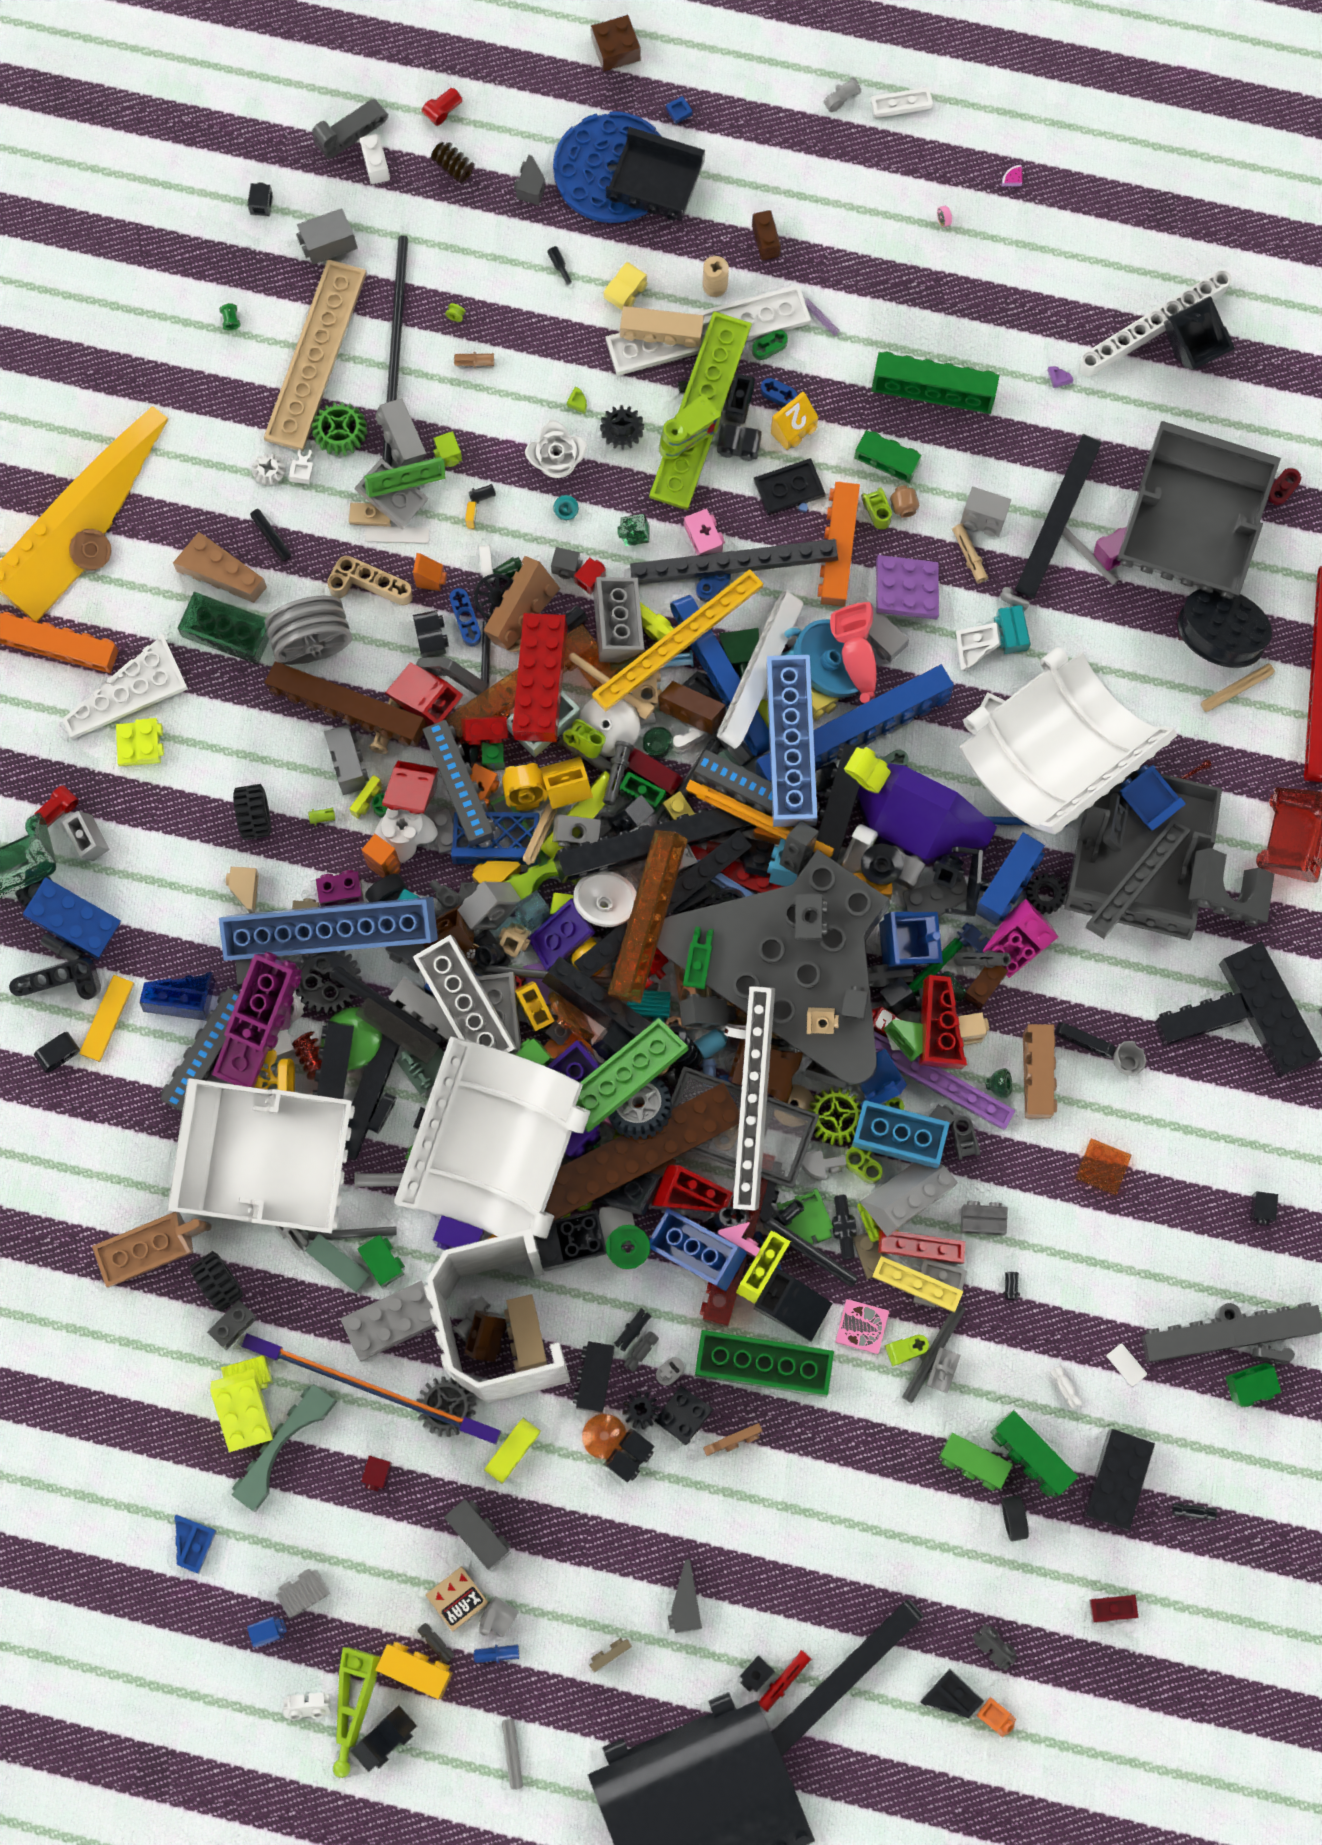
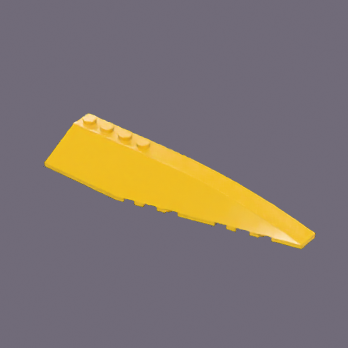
(40, 562)

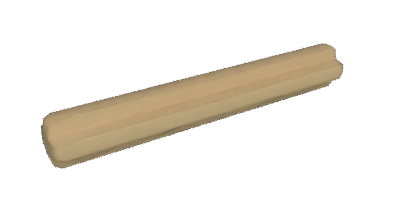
(1237, 687)
(540, 834)

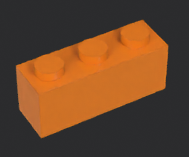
(381, 857)

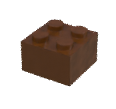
(615, 43)

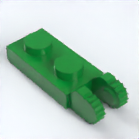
(698, 960)

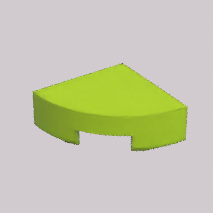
(577, 400)

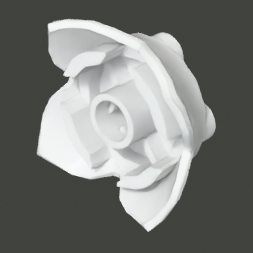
(556, 438)
(419, 830)

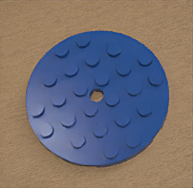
(583, 164)

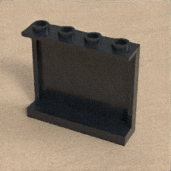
(656, 174)

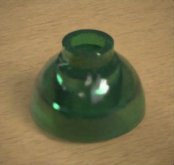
(1000, 1083)

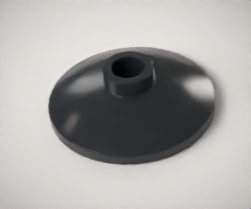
(884, 855)

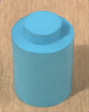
(711, 1043)

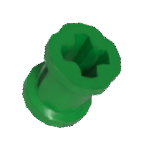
(229, 316)

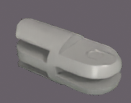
(288, 1232)

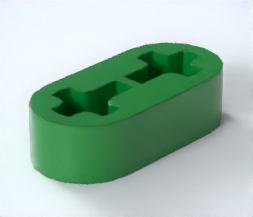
(768, 342)

